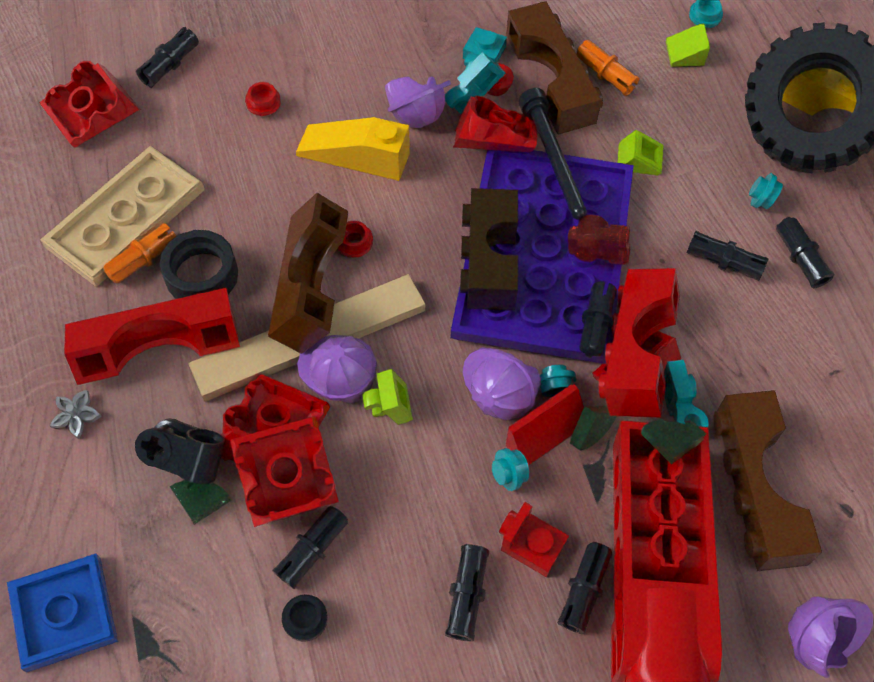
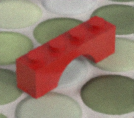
(104, 344)
(633, 376)

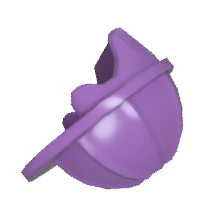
(416, 103)
(338, 368)
(501, 383)
(828, 632)

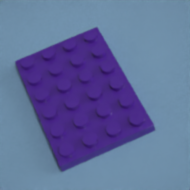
(551, 282)

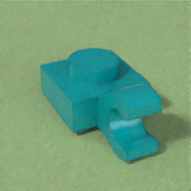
(486, 42)
(679, 394)

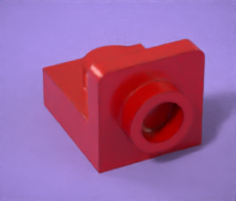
(531, 540)

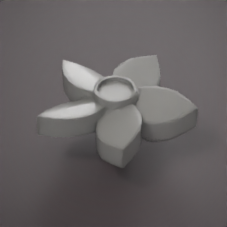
(75, 412)

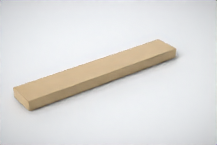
(259, 355)

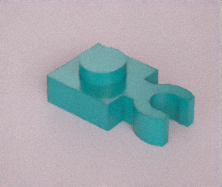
(475, 80)

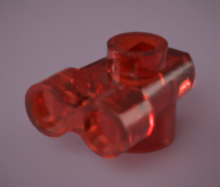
(597, 240)

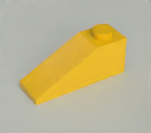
(360, 145)

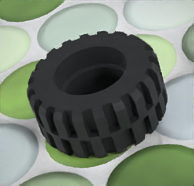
(788, 58)

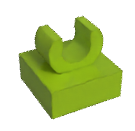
(390, 398)

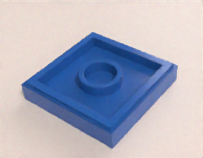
(61, 612)

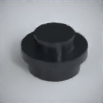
(304, 618)

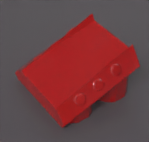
(88, 103)
(494, 128)
(266, 406)
(284, 471)

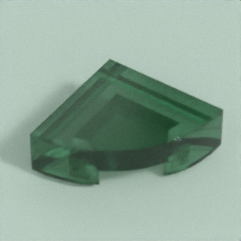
(591, 426)
(672, 438)
(199, 499)

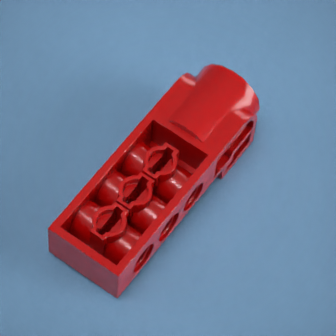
(663, 564)

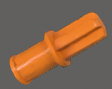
(607, 67)
(139, 254)

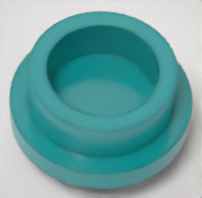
(706, 12)
(765, 191)
(555, 379)
(510, 468)

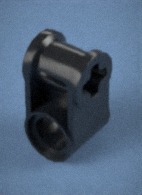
(181, 450)

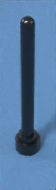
(535, 106)

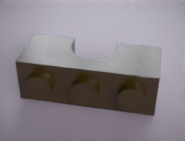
(490, 275)

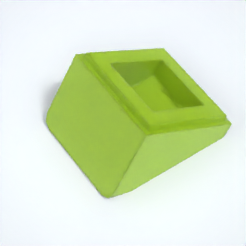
(688, 47)
(641, 152)

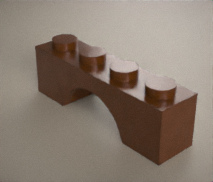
(538, 37)
(300, 310)
(776, 530)

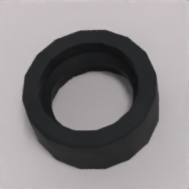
(192, 244)

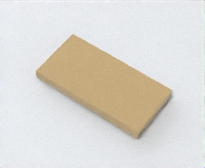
(123, 210)

